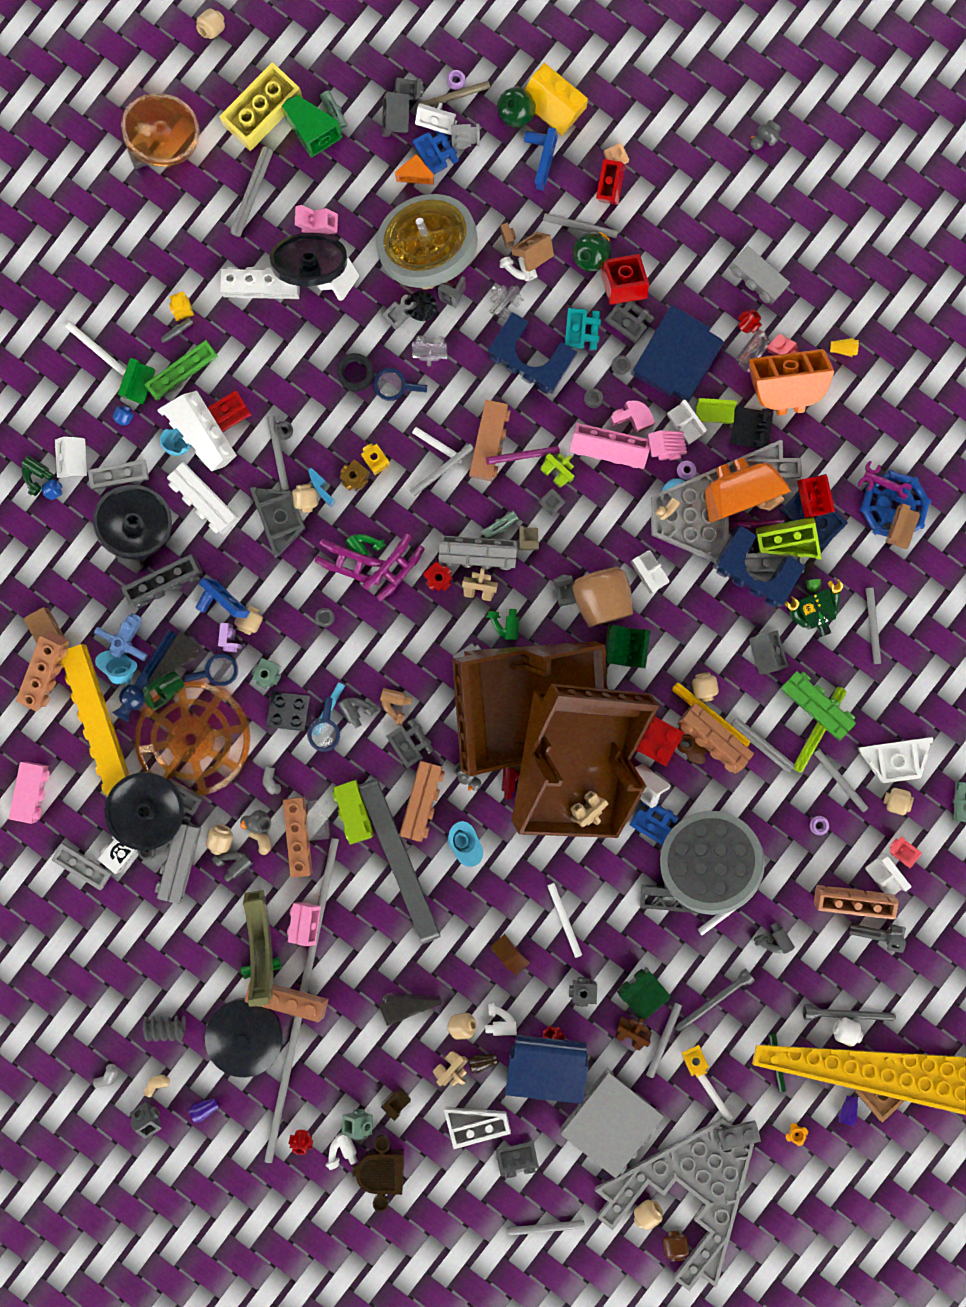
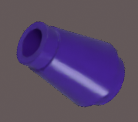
(203, 1109)
(849, 1111)

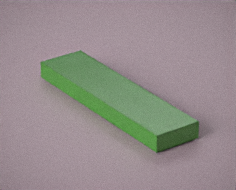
(181, 370)

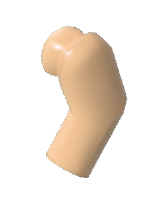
(771, 504)

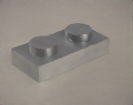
(739, 1135)

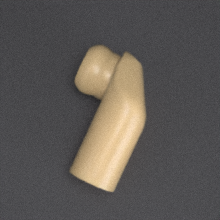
(664, 513)
(263, 842)
(156, 1082)

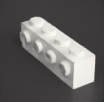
(255, 284)

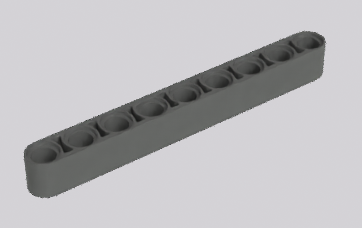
(399, 861)

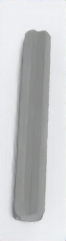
(763, 745)

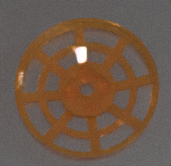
(204, 736)

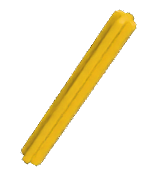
(689, 698)

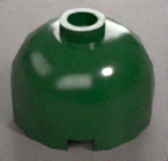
(516, 107)
(591, 251)

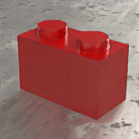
(610, 181)

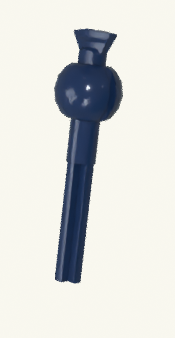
(132, 695)

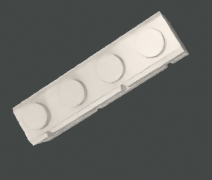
(203, 498)

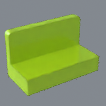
(715, 410)

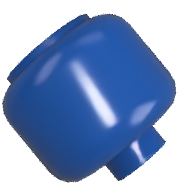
(123, 415)
(52, 489)

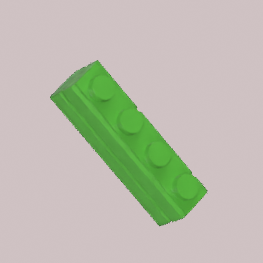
(818, 706)

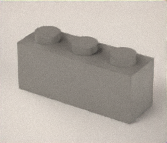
(759, 275)

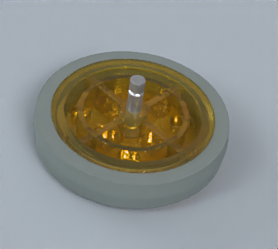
(427, 240)

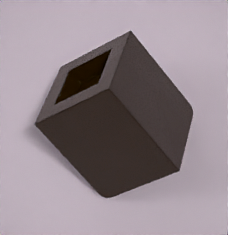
(395, 1102)

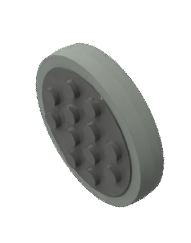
(712, 862)

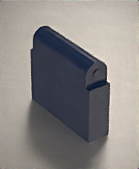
(678, 355)
(547, 1069)

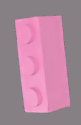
(29, 792)

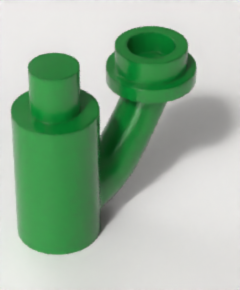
(355, 543)
(511, 627)

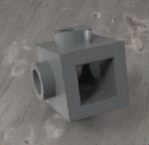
(588, 996)
(145, 1120)

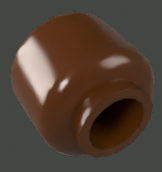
(675, 1246)

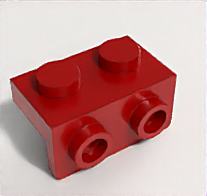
(815, 496)

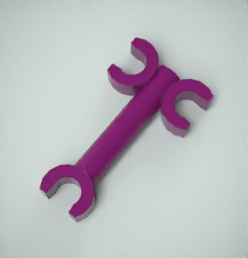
(871, 477)

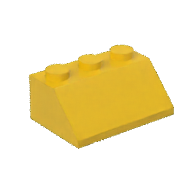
(555, 99)

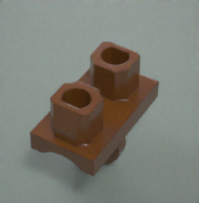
(635, 1031)

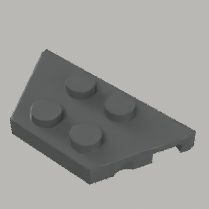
(279, 517)

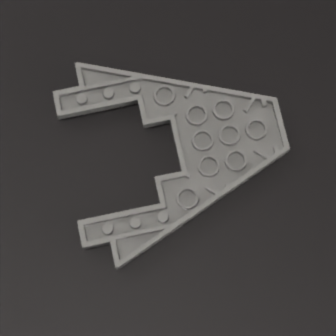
(690, 523)
(704, 1171)

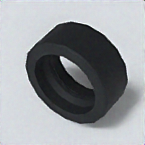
(355, 357)

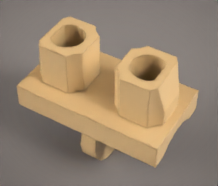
(480, 583)
(590, 811)
(444, 1075)

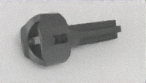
(893, 937)

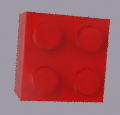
(625, 279)
(659, 741)

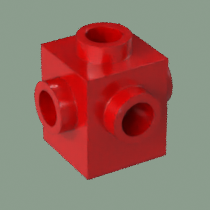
(433, 571)

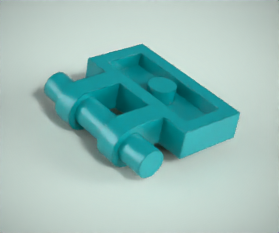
(575, 329)

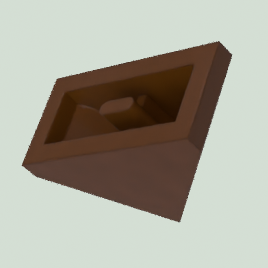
(509, 955)

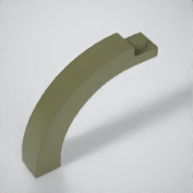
(260, 948)

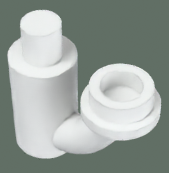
(524, 275)
(507, 1027)
(347, 1148)

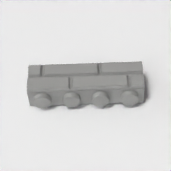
(477, 552)
(178, 864)

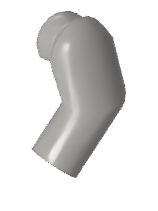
(268, 781)
(108, 1078)

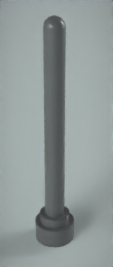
(743, 979)
(811, 1012)

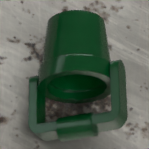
(165, 687)

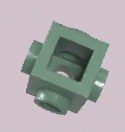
(273, 673)
(357, 1124)

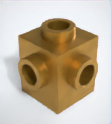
(351, 470)

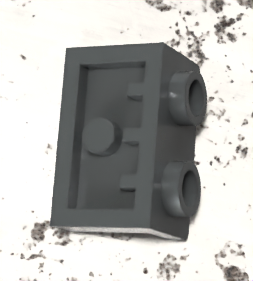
(517, 1159)

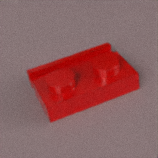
(229, 411)

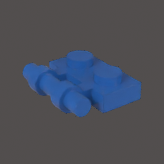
(430, 153)
(652, 827)

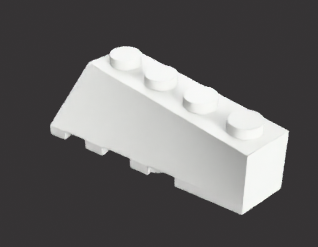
(199, 429)

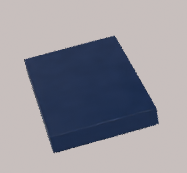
(827, 525)

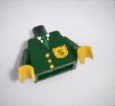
(817, 609)

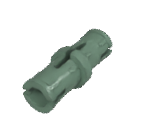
(329, 101)
(511, 518)
(960, 802)

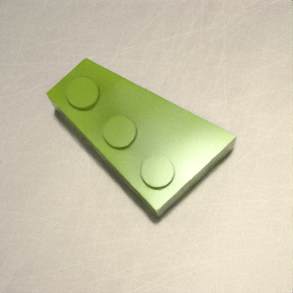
(790, 538)
(353, 812)

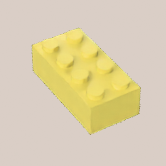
(259, 106)

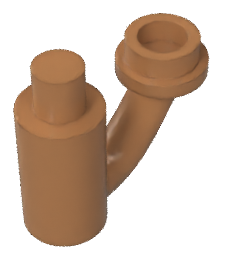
(395, 697)

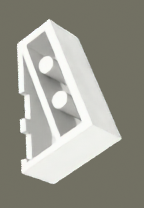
(475, 1125)

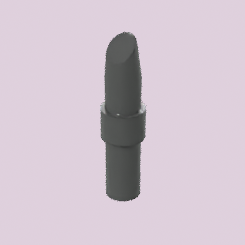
(177, 330)

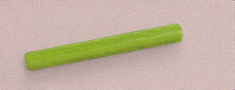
(815, 736)

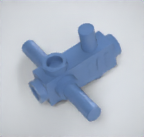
(121, 642)

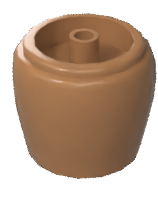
(603, 596)

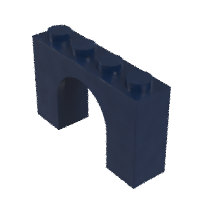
(545, 376)
(732, 565)

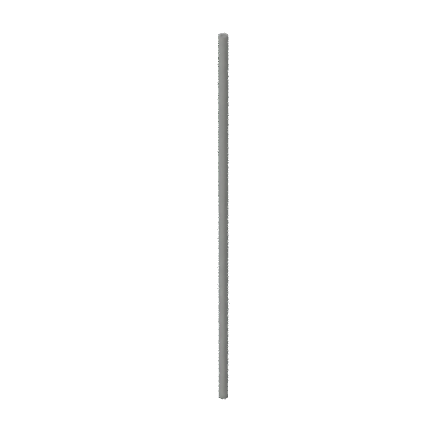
(297, 1020)

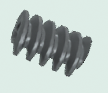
(164, 1029)

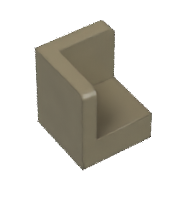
(528, 539)

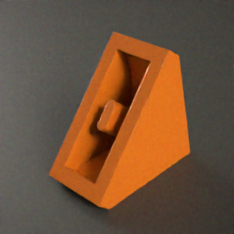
(414, 172)

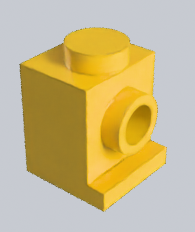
(180, 306)
(375, 465)
(691, 1054)

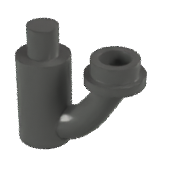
(351, 714)
(242, 863)
(781, 937)

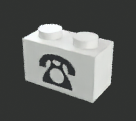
(116, 856)

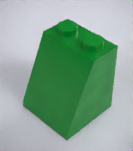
(311, 125)

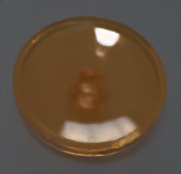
(160, 129)

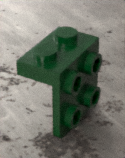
(627, 646)
(643, 993)

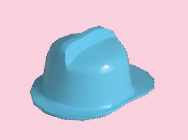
(117, 669)
(465, 844)

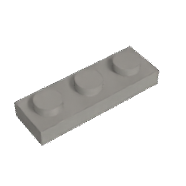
(118, 474)
(81, 866)

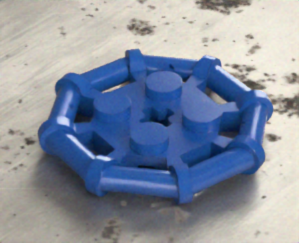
(884, 501)

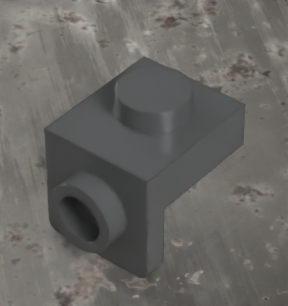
(410, 87)
(564, 590)

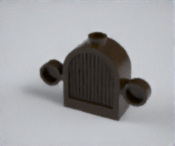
(381, 1172)

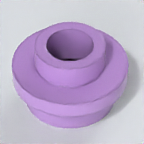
(456, 74)
(686, 476)
(825, 825)

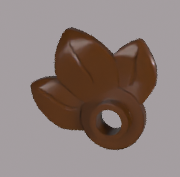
(694, 752)

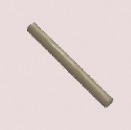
(456, 94)

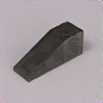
(180, 653)
(401, 1006)

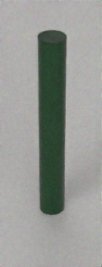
(779, 1075)

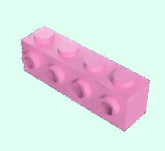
(610, 446)

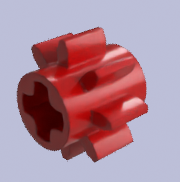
(749, 321)
(553, 1033)
(300, 1142)

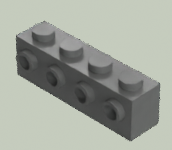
(162, 580)

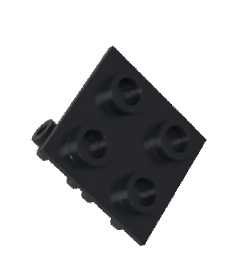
(751, 427)
(288, 711)

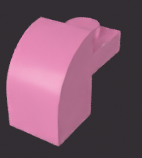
(317, 221)
(637, 413)

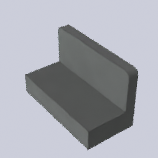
(395, 113)
(450, 295)
(768, 652)

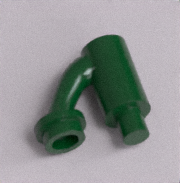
(33, 466)

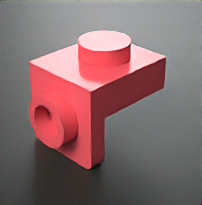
(782, 345)
(904, 852)

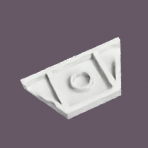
(898, 759)

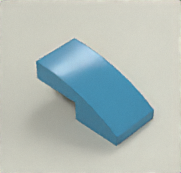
(319, 483)

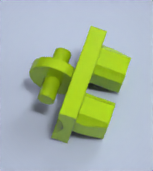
(551, 464)

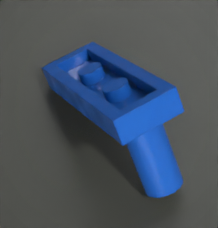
(549, 142)
(215, 590)

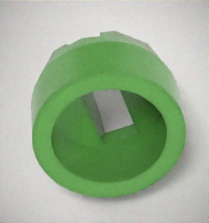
(813, 585)

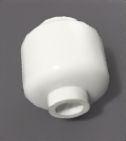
(847, 1032)

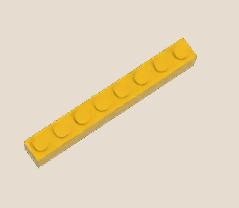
(95, 717)

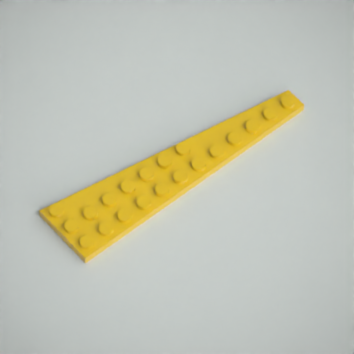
(914, 1078)

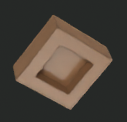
(508, 235)

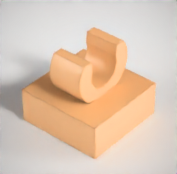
(616, 153)

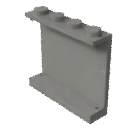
(611, 1124)

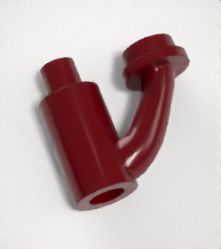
(508, 781)

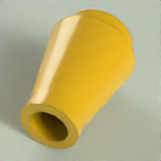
(845, 347)

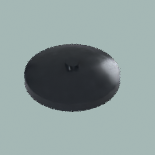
(308, 259)
(132, 522)
(144, 811)
(243, 1038)

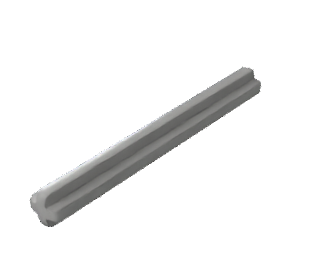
(251, 191)

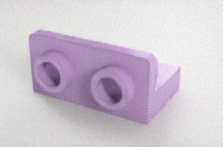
(226, 635)

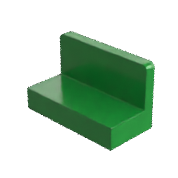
(133, 382)

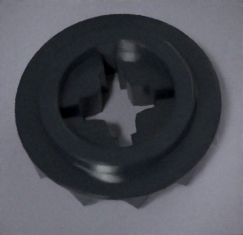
(429, 309)

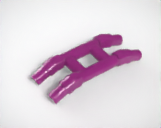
(342, 553)
(383, 570)

